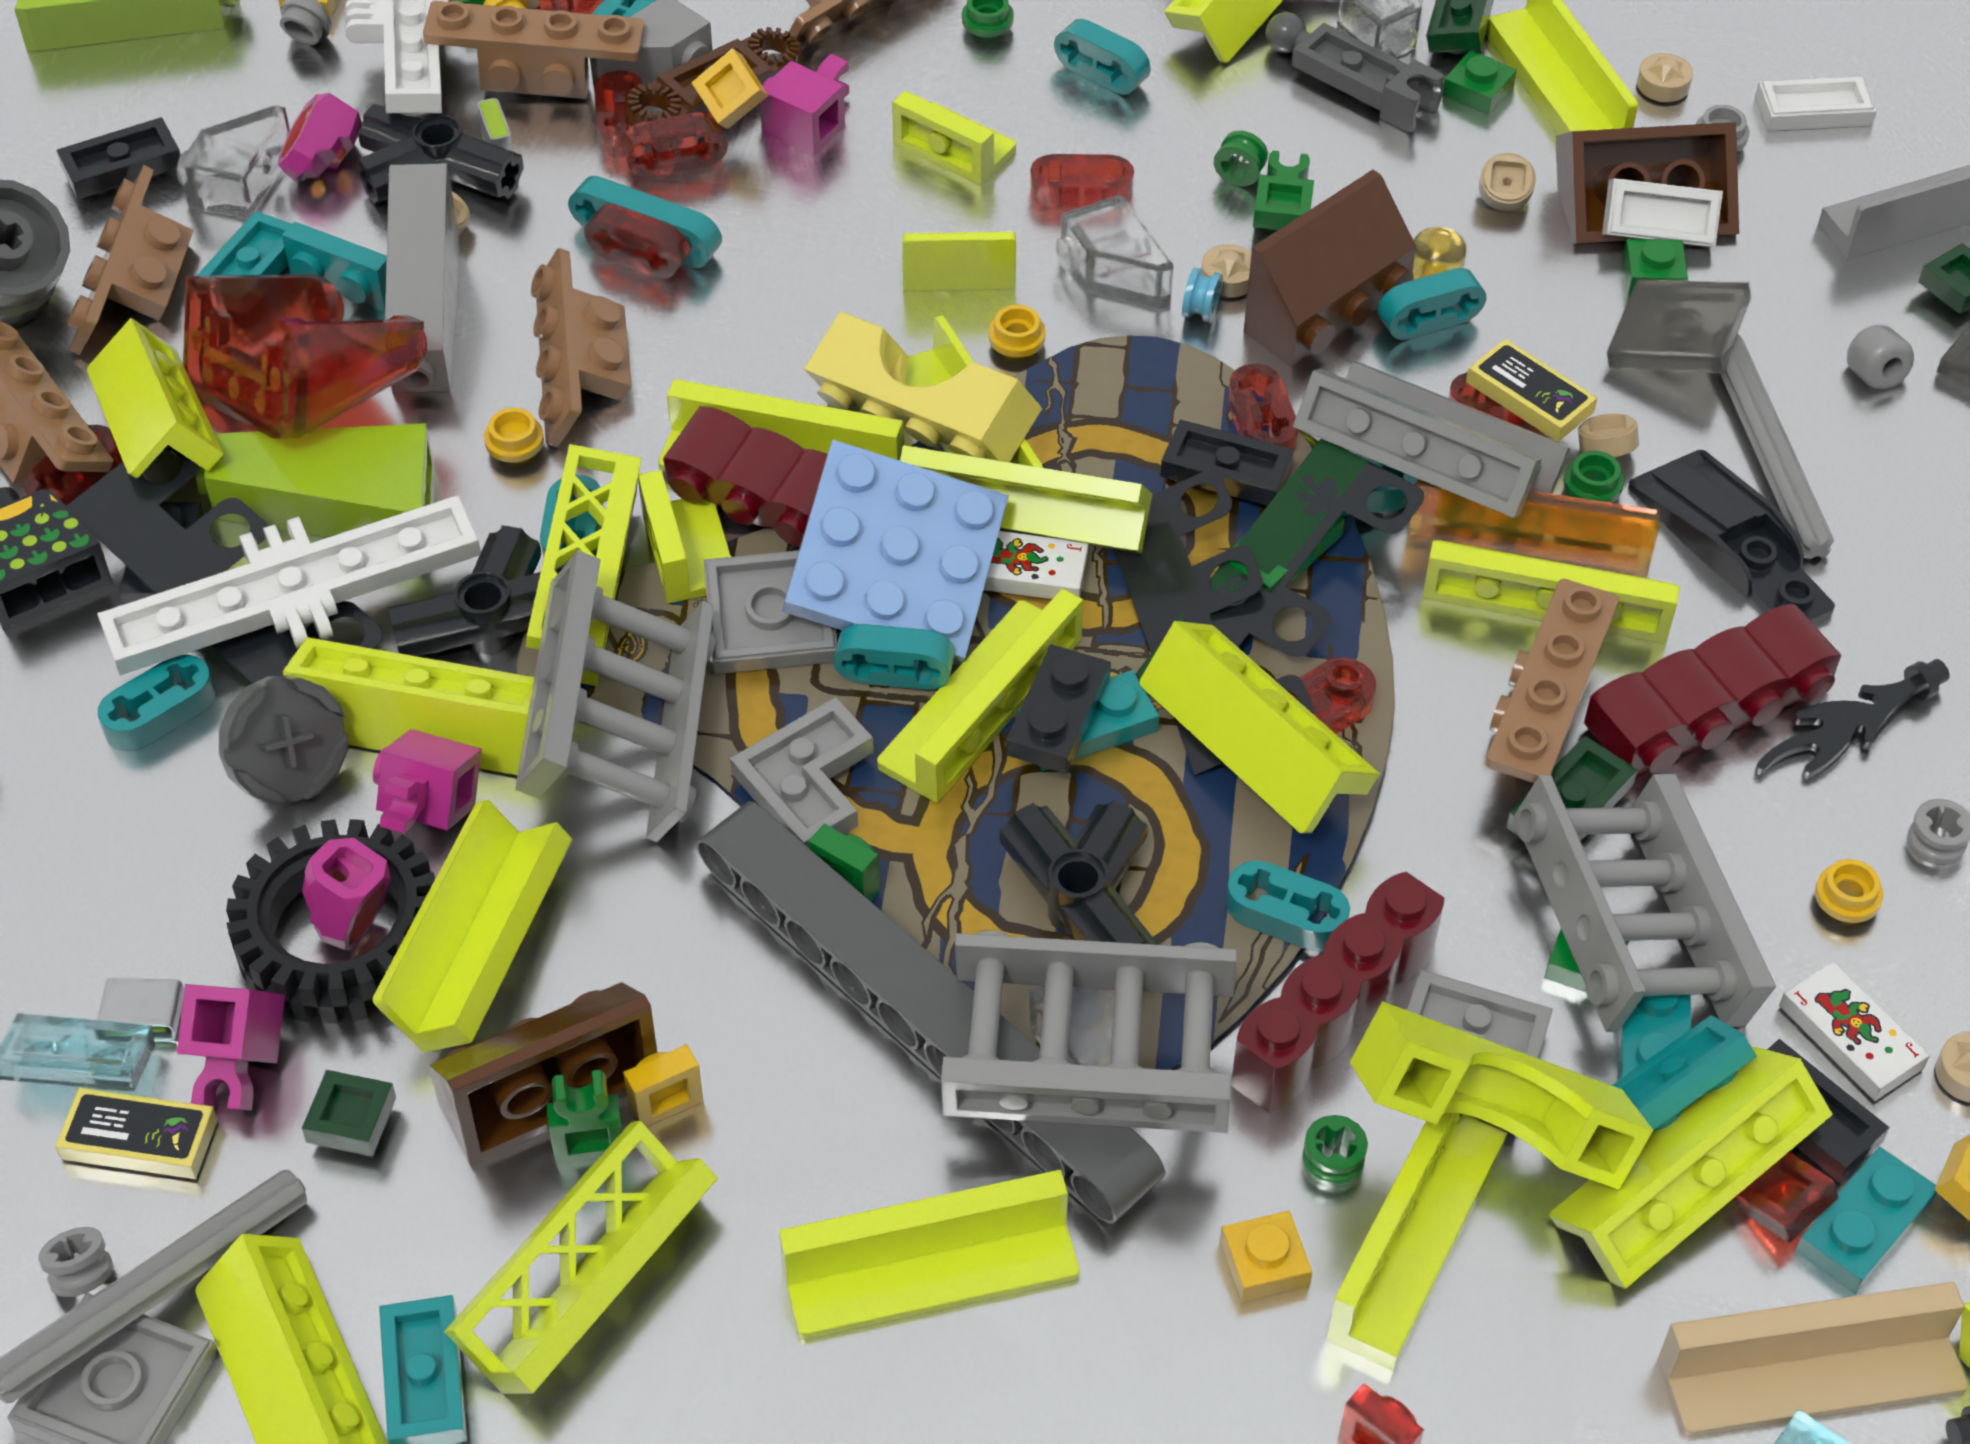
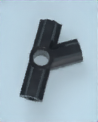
(432, 140)
(485, 605)
(1085, 864)

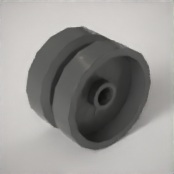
(31, 251)

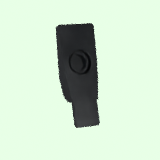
(1733, 532)

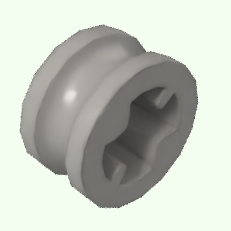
(1929, 845)
(76, 1261)

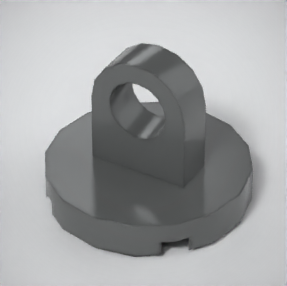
(283, 739)

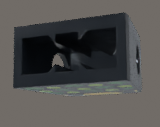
(44, 556)

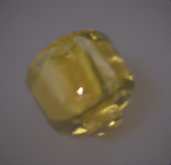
(1438, 251)

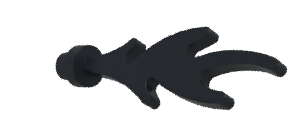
(1843, 718)

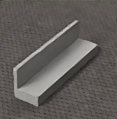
(1899, 213)

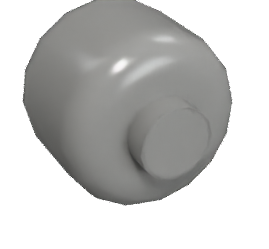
(1880, 357)

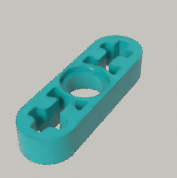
(698, 229)

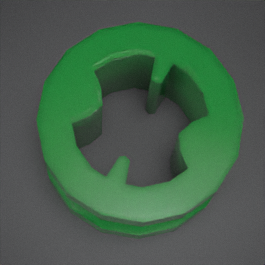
(1244, 145)
(1336, 1169)

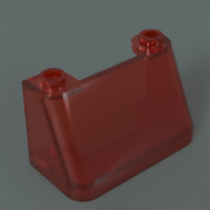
(283, 356)

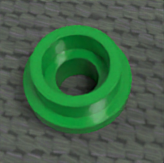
(987, 17)
(1594, 477)

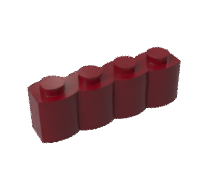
(746, 472)
(1710, 690)
(1336, 992)

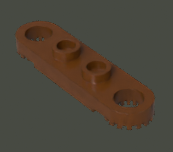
(676, 93)

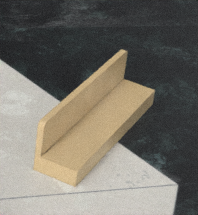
(1813, 1359)

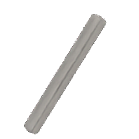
(1775, 452)
(146, 1285)

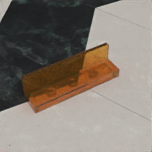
(1546, 526)

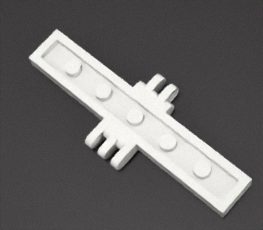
(409, 62)
(288, 584)

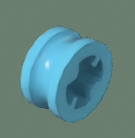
(1202, 295)

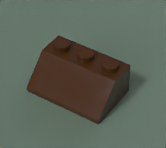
(1670, 155)
(1327, 270)
(502, 1086)

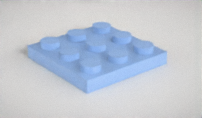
(894, 547)

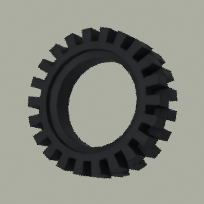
(275, 884)

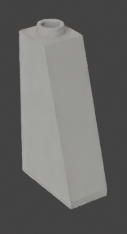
(424, 266)

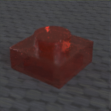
(1787, 1197)
(1378, 1420)

